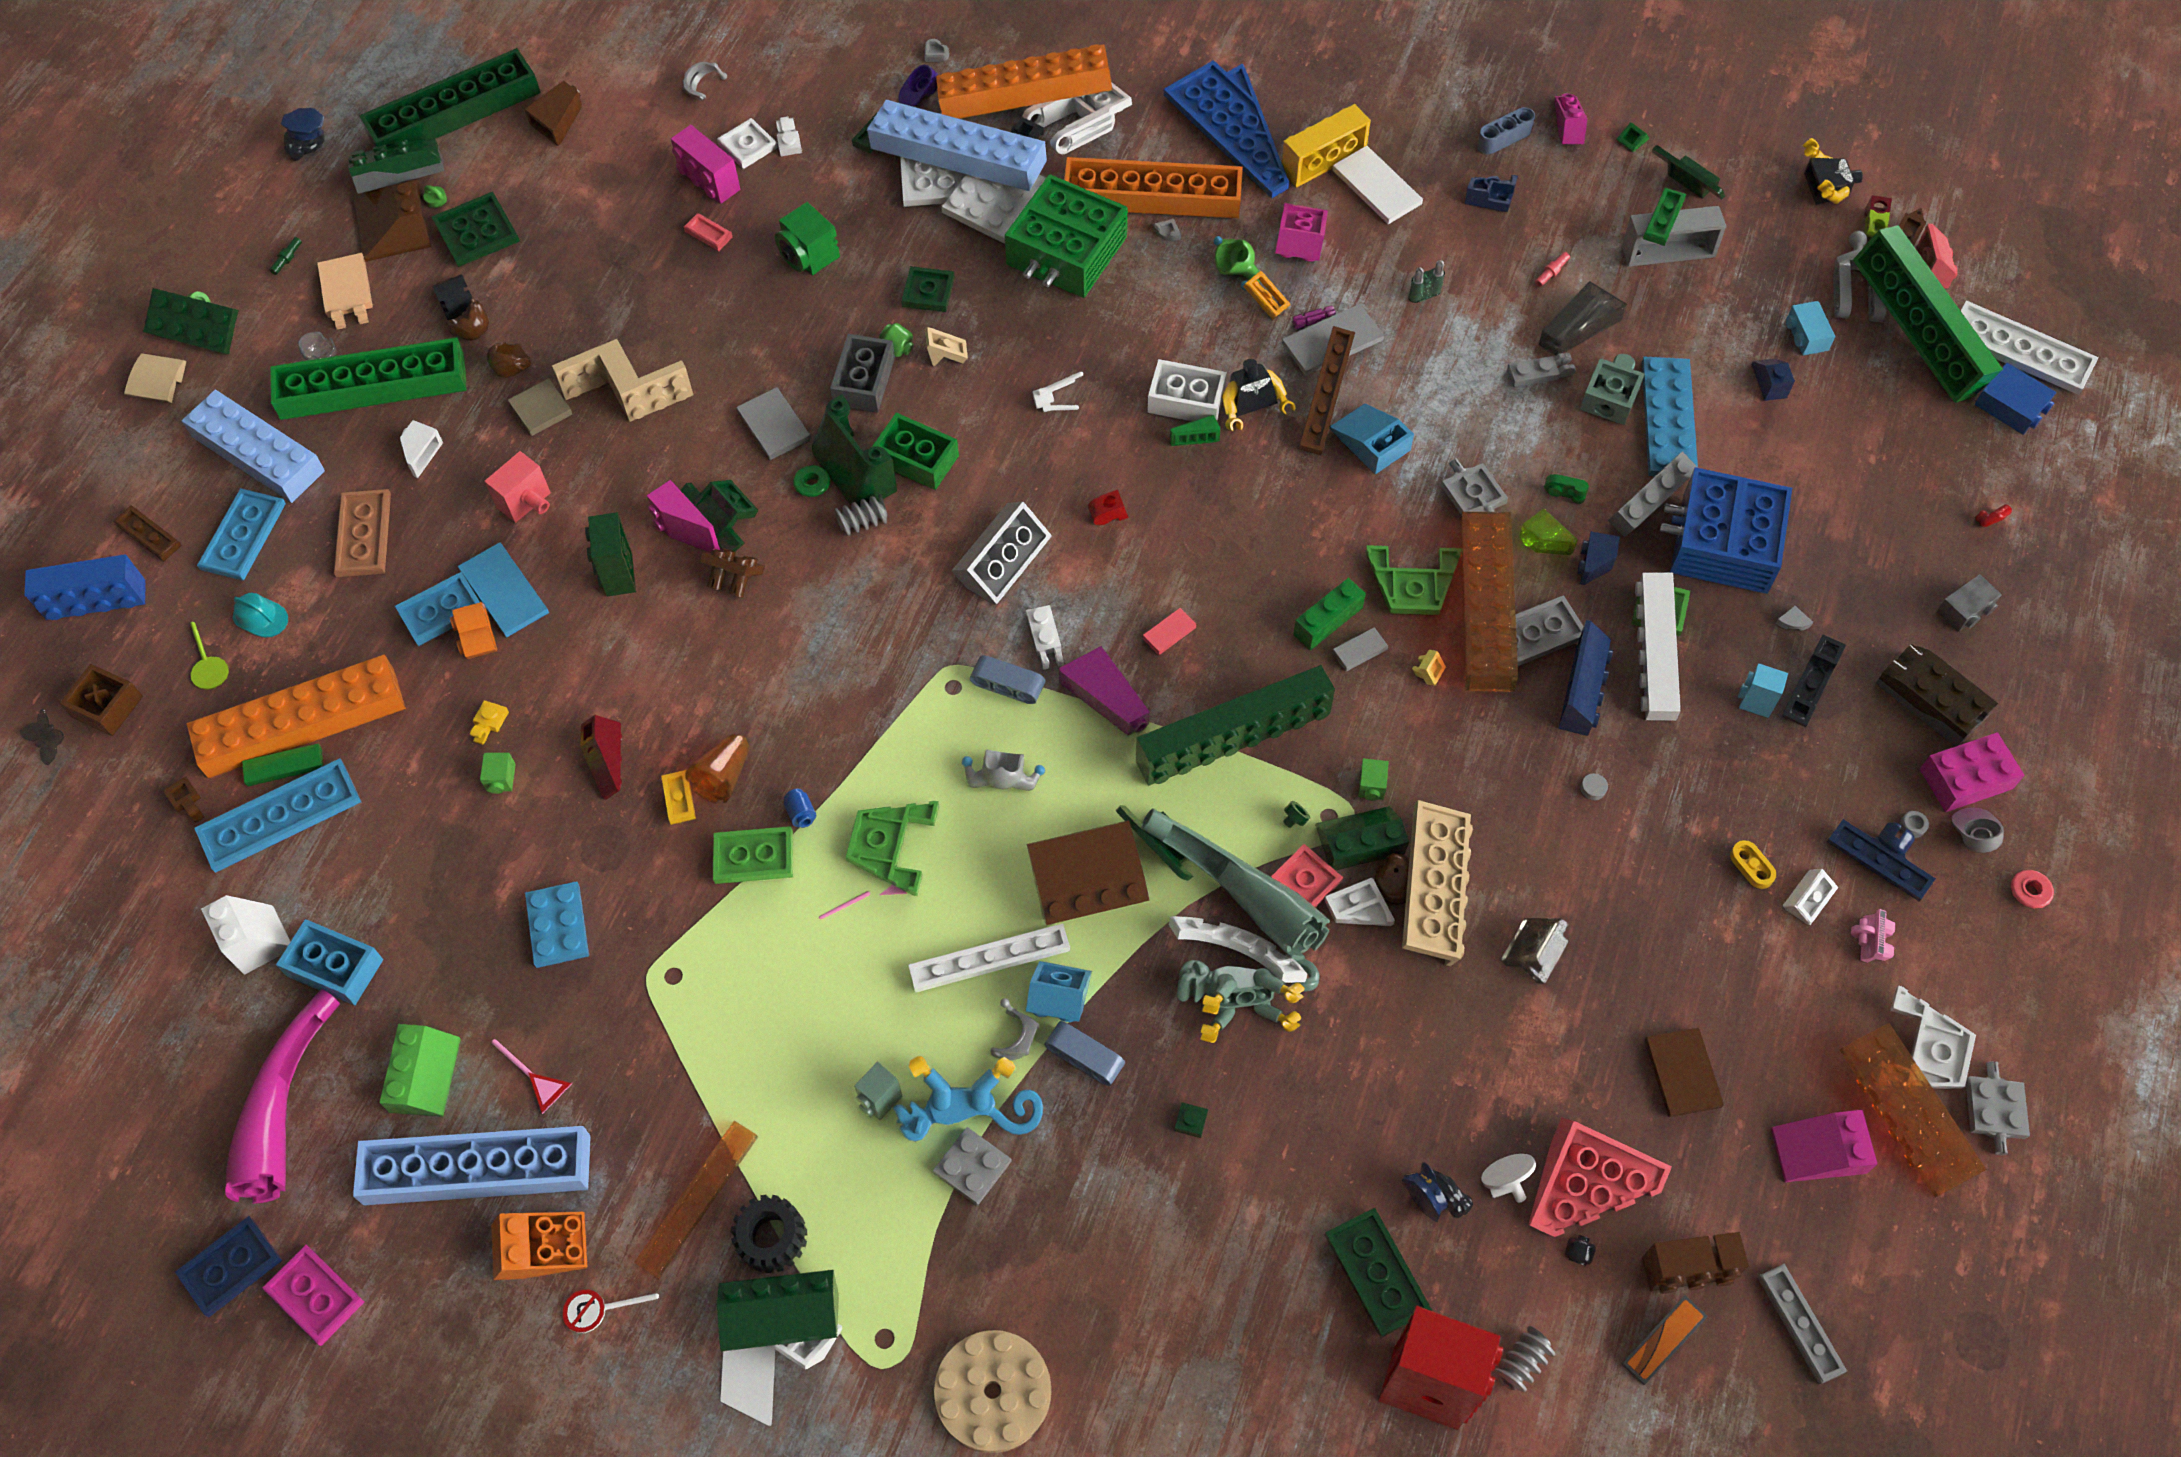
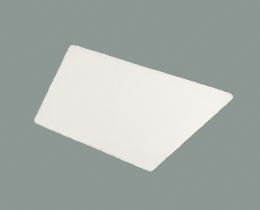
(749, 1381)

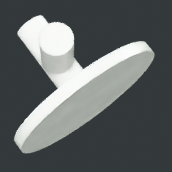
(1507, 1173)

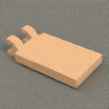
(345, 288)

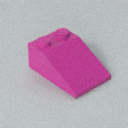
(1301, 232)
(680, 518)
(1824, 1147)

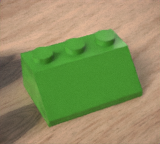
(419, 1071)

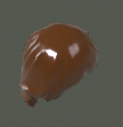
(471, 323)
(507, 359)

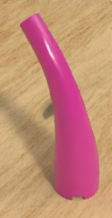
(259, 1141)

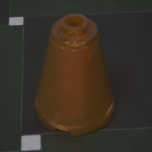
(719, 769)

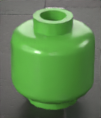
(901, 338)

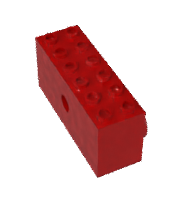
(1441, 1368)

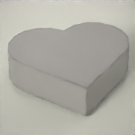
(935, 51)

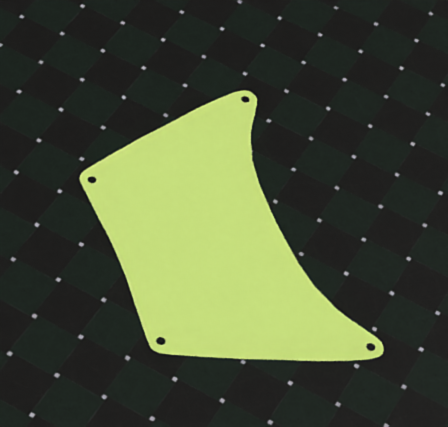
(798, 1007)

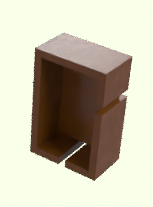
(1695, 1262)

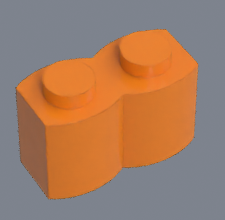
(473, 630)

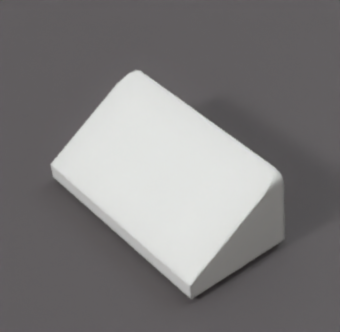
(1810, 895)

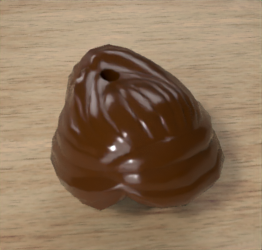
(1391, 883)

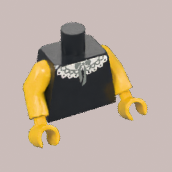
(1828, 176)
(1252, 390)

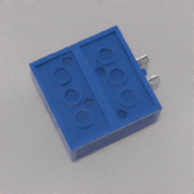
(1730, 530)

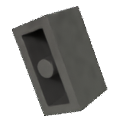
(1969, 603)

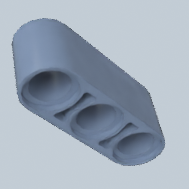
(1505, 130)
(1007, 679)
(1084, 1053)

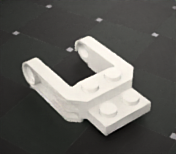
(1096, 113)

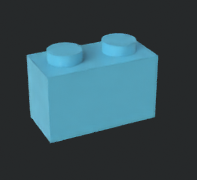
(1810, 328)
(1762, 690)

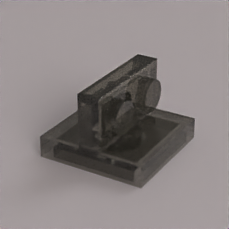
(1537, 947)

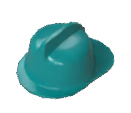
(259, 615)

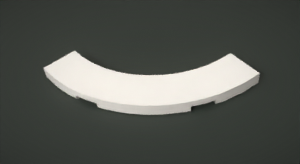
(1240, 940)

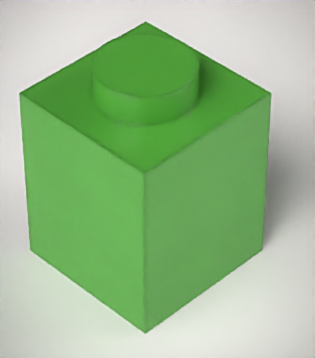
(497, 772)
(1373, 779)

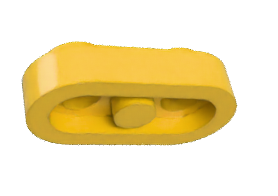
(1754, 864)

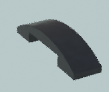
(1813, 680)

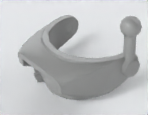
(694, 75)
(1024, 1042)

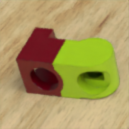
(1876, 217)

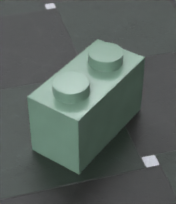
(877, 1091)

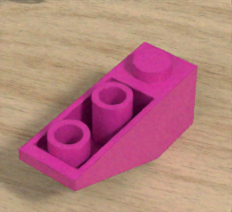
(1570, 119)

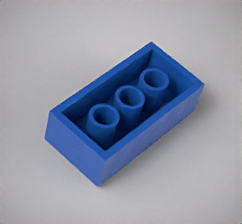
(85, 587)

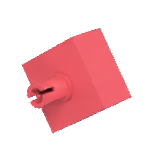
(519, 488)

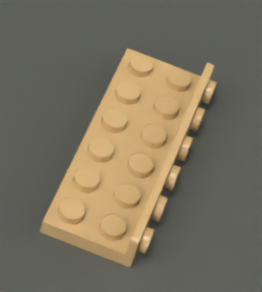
(1437, 882)

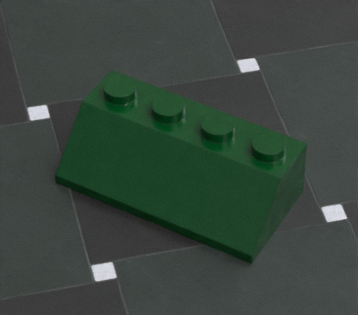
(777, 1310)

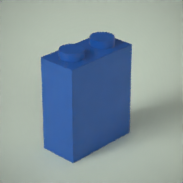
(2016, 399)

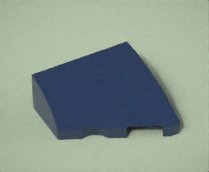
(1491, 192)

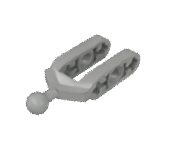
(1842, 283)

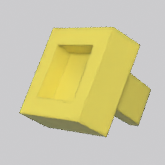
(1430, 667)

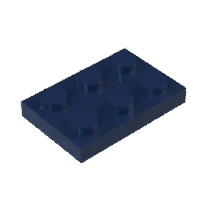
(228, 1266)

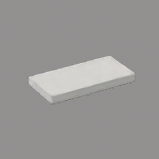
(1377, 184)

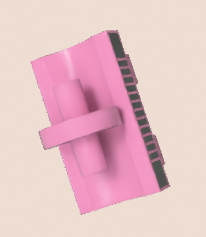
(1872, 934)

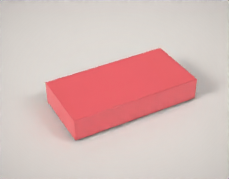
(708, 232)
(1169, 631)

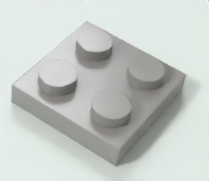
(972, 1166)

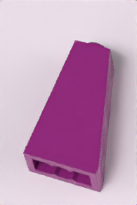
(1106, 690)

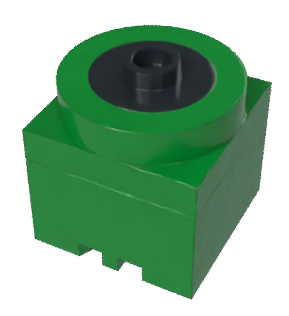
(807, 240)

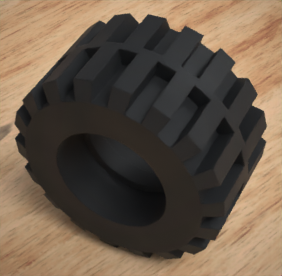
(756, 1215)

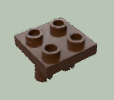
(725, 560)

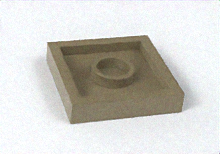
(540, 407)

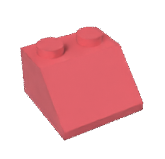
(1937, 255)

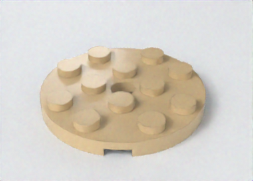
(998, 1422)

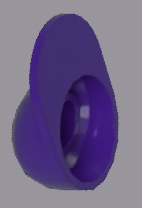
(919, 84)

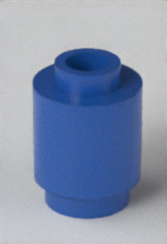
(799, 808)

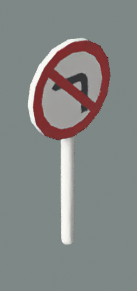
(586, 1309)

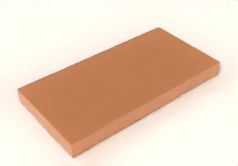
(362, 533)

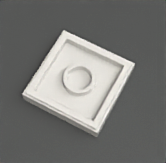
(747, 143)

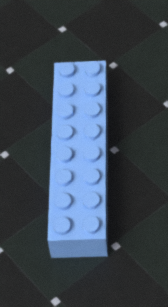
(957, 145)
(472, 1165)

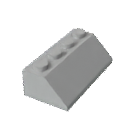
(1002, 552)

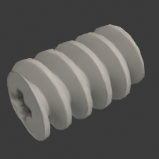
(861, 515)
(1523, 1360)

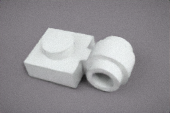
(788, 137)

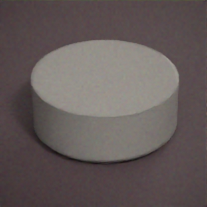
(1594, 786)
(1915, 822)

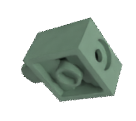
(1615, 386)

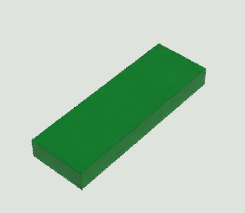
(1664, 216)
(282, 764)

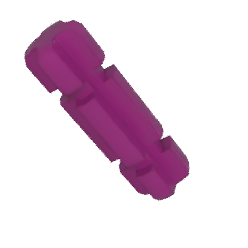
(1313, 317)

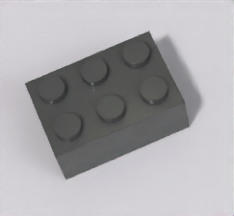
(863, 371)

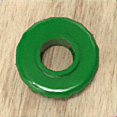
(808, 473)

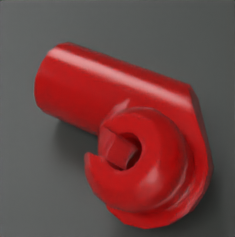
(1996, 516)

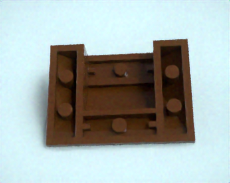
(391, 220)

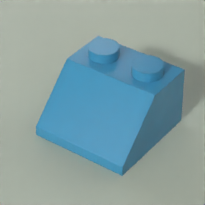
(1058, 991)

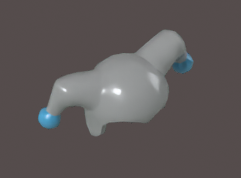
(1001, 772)

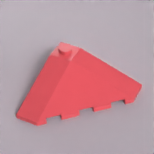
(1589, 1176)

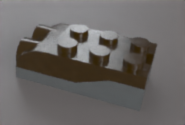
(1936, 693)

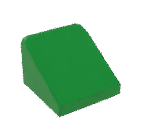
(1632, 137)

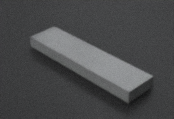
(1802, 1324)

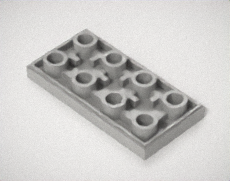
(1310, 344)

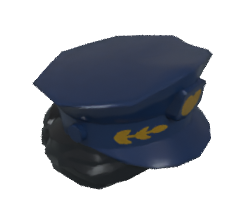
(303, 132)
(1436, 1192)

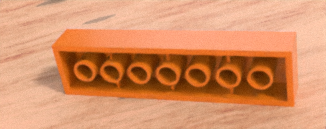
(1024, 82)
(1161, 185)
(295, 716)

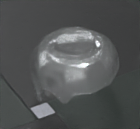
(316, 346)

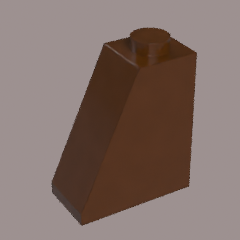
(555, 111)

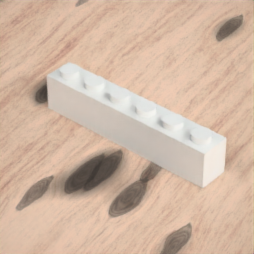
(1659, 646)

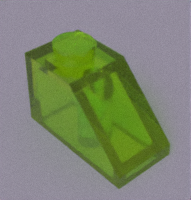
(1547, 535)

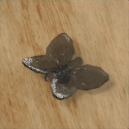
(47, 737)

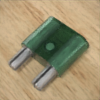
(1427, 283)

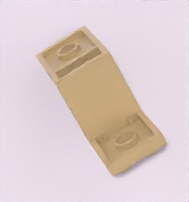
(610, 365)

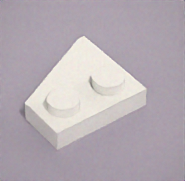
(1359, 905)

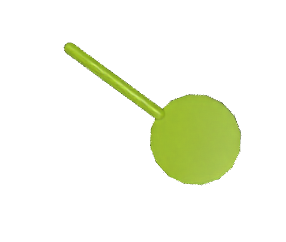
(209, 671)

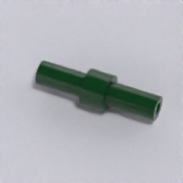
(285, 256)

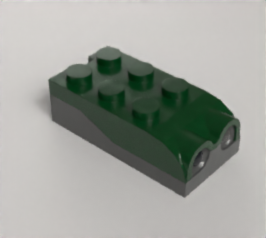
(394, 163)

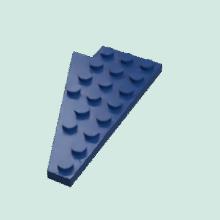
(1231, 117)

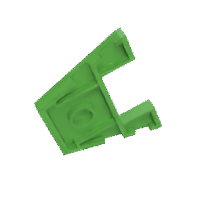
(1413, 588)
(879, 840)

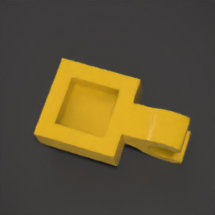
(488, 718)

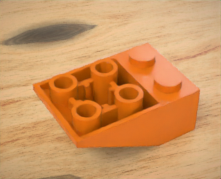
(538, 1244)

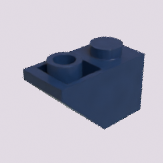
(1599, 556)

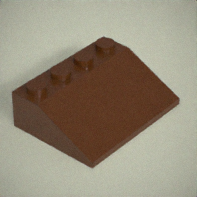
(1087, 872)

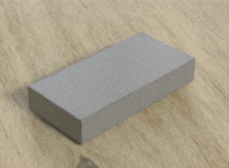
(1360, 649)

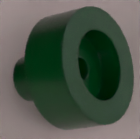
(1296, 814)

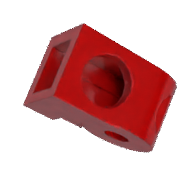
(1107, 508)

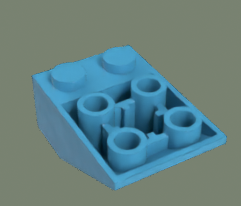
(1374, 436)

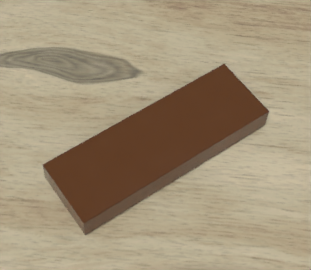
(147, 533)

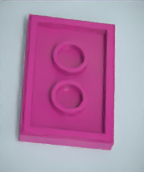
(313, 1295)

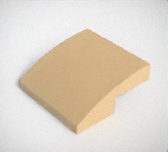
(155, 377)

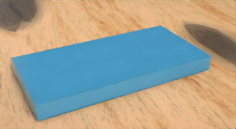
(241, 534)
(503, 589)

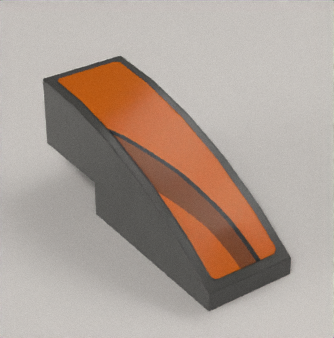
(1664, 1340)

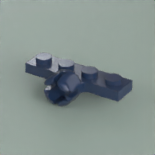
(1884, 856)

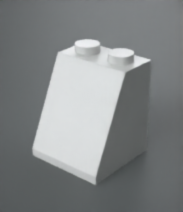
(246, 931)

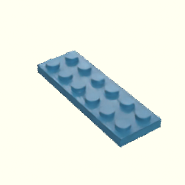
(1668, 411)
(277, 815)

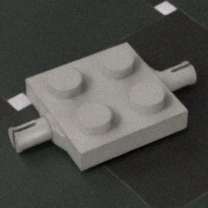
(1473, 489)
(1997, 1108)

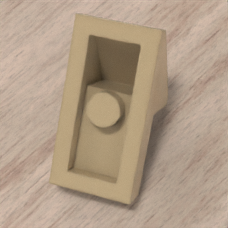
(945, 345)

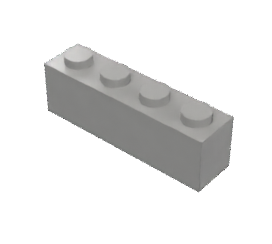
(1652, 494)

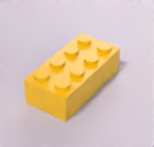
(1324, 144)

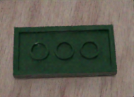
(190, 321)
(1376, 1271)

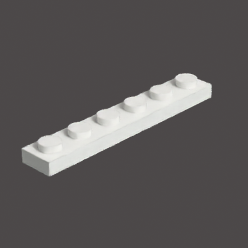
(989, 957)

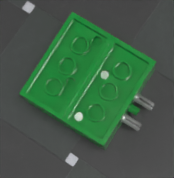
(1066, 236)

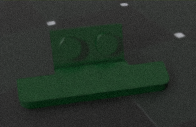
(1690, 174)
(722, 506)
(1165, 852)

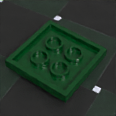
(475, 229)

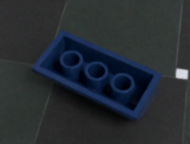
(1585, 681)

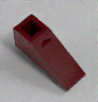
(602, 750)

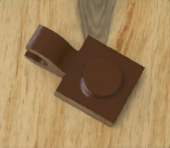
(183, 796)

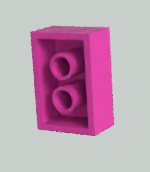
(705, 164)
(1971, 772)

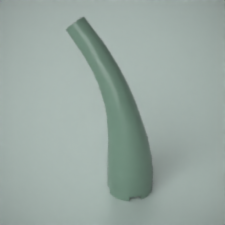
(1272, 905)

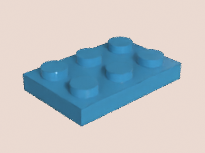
(430, 611)
(556, 924)

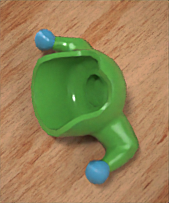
(1235, 258)

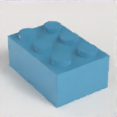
(330, 962)

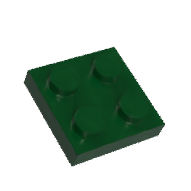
(928, 289)

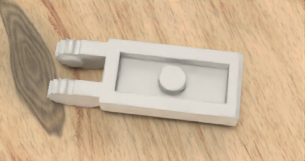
(1044, 634)

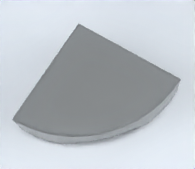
(1167, 230)
(1795, 620)

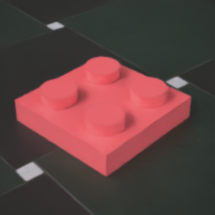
(1308, 875)

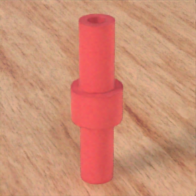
(1552, 269)

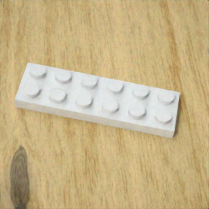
(2031, 349)

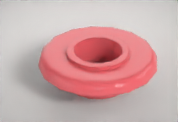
(2037, 880)

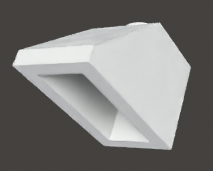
(419, 446)

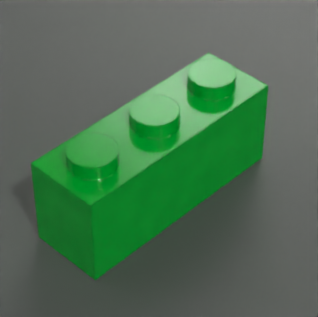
(1329, 613)

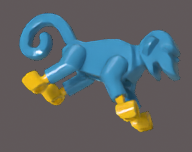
(956, 1104)

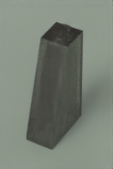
(1581, 319)

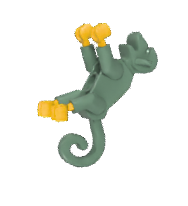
(1241, 987)

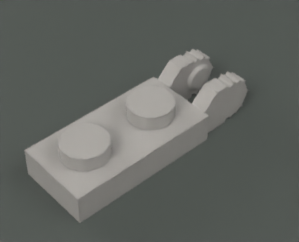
(1540, 370)

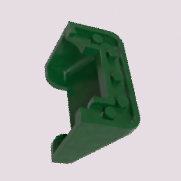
(853, 471)

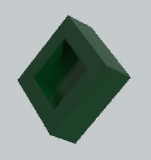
(1191, 1120)

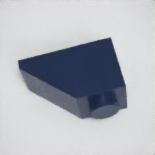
(1773, 378)

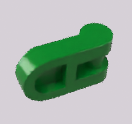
(1567, 487)

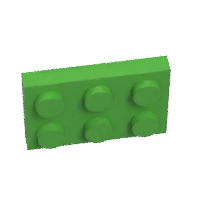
(753, 855)

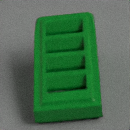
(1196, 432)

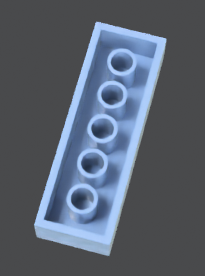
(253, 446)

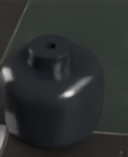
(1580, 1250)

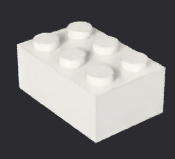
(1186, 391)

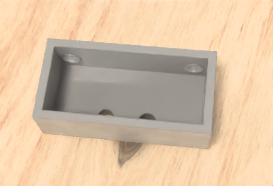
(1691, 229)

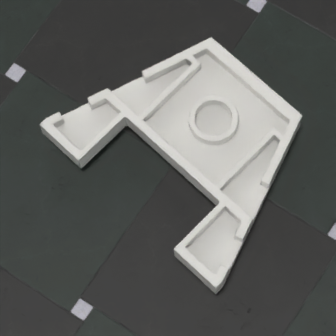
(1940, 1044)

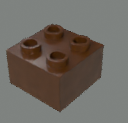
(101, 699)

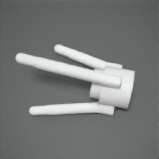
(1044, 396)

